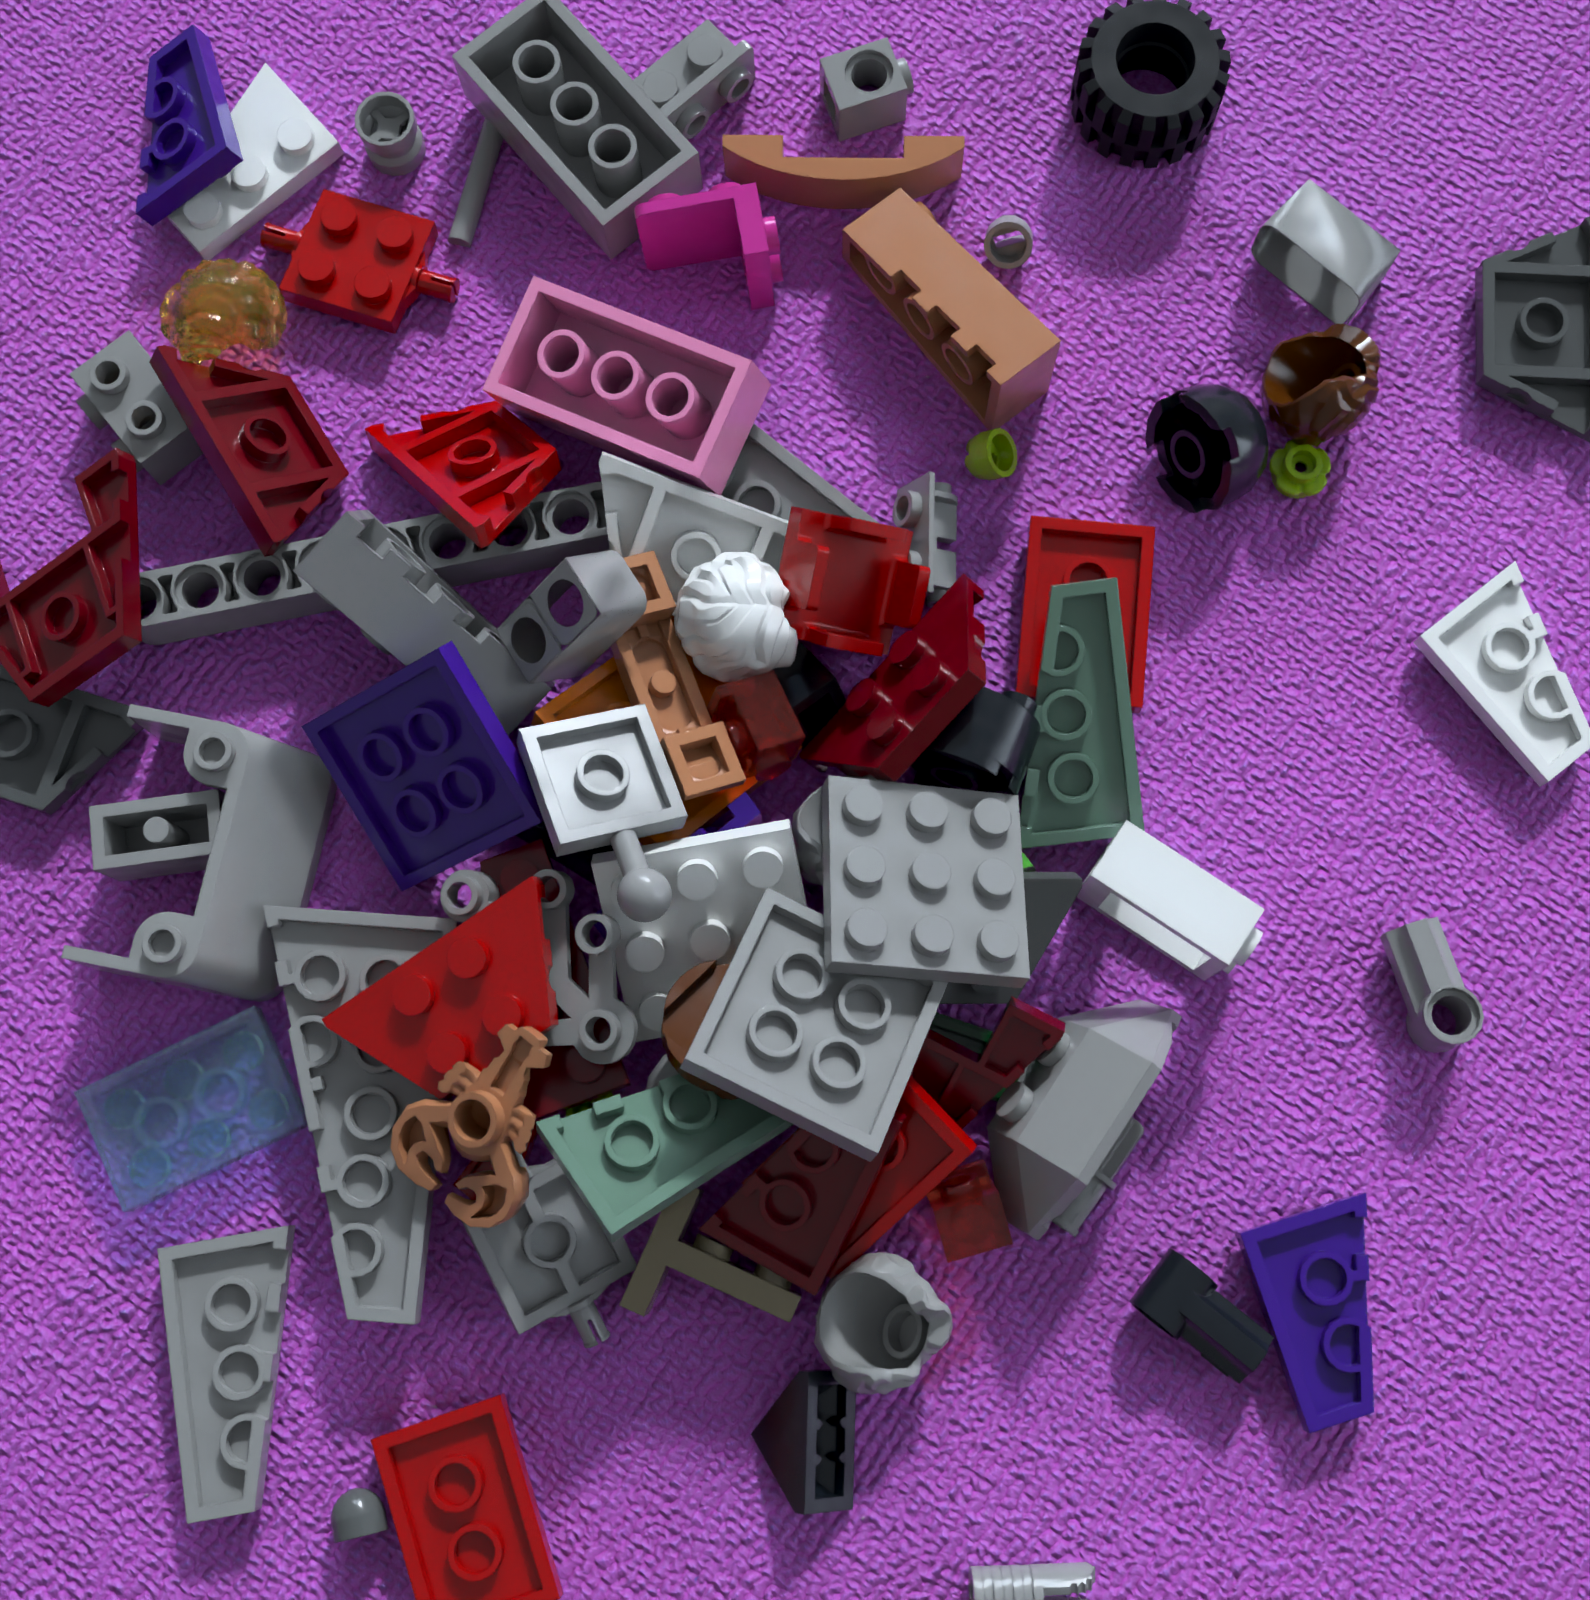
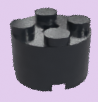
(983, 745)

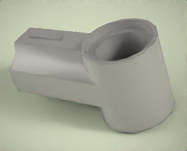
(1431, 977)

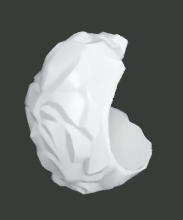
(735, 618)

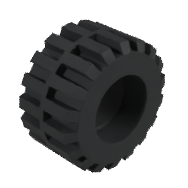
(1156, 39)

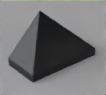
(811, 1442)

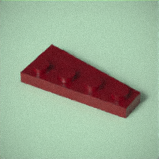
(570, 1077)

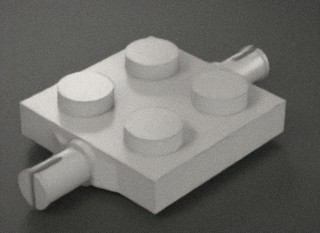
(551, 1256)

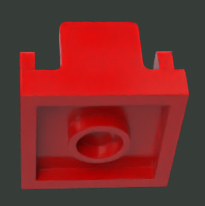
(849, 581)

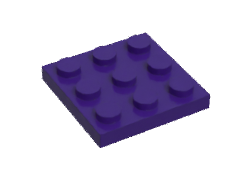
(426, 767)

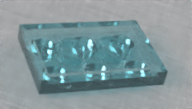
(191, 1109)

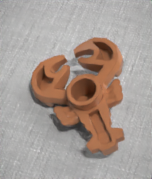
(482, 1126)

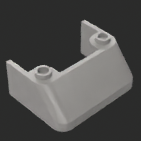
(259, 856)

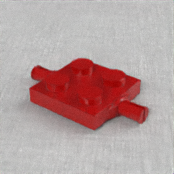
(359, 261)

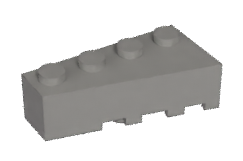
(413, 610)

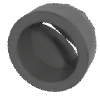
(357, 1515)

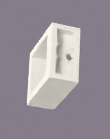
(1172, 904)

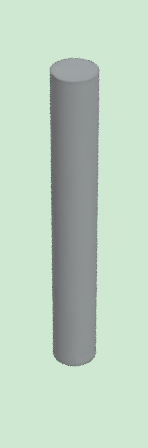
(476, 186)

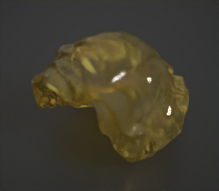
(222, 307)

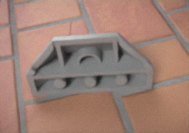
(1073, 1107)

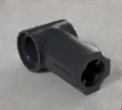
(1187, 1306)

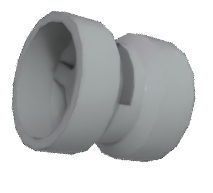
(390, 133)

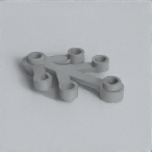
(570, 997)

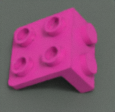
(711, 228)

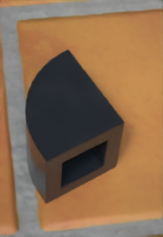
(810, 691)

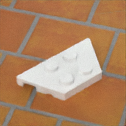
(681, 521)

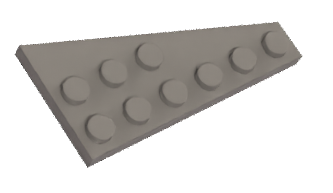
(355, 1100)

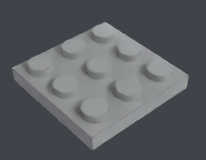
(923, 883)
(809, 1040)

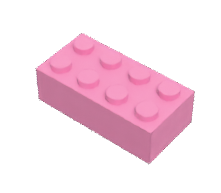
(627, 385)

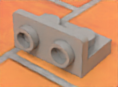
(698, 77)

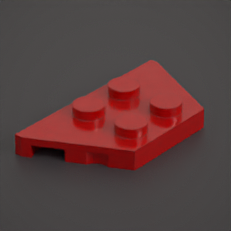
(471, 465)
(458, 993)

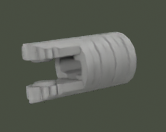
(1030, 1581)

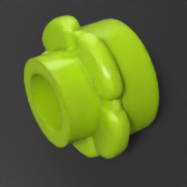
(1294, 483)

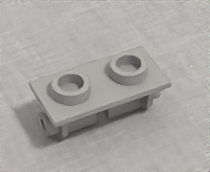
(931, 514)

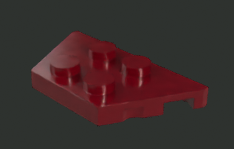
(256, 441)
(910, 694)

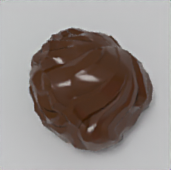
(1321, 383)

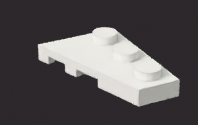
(280, 152)
(1505, 673)

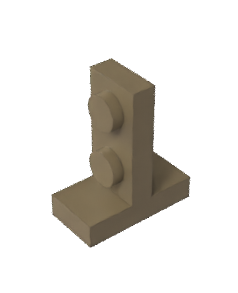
(704, 1261)

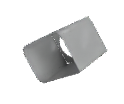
(1324, 252)
(537, 637)

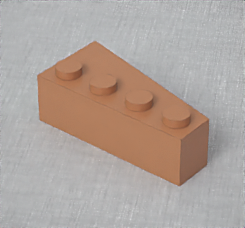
(952, 308)

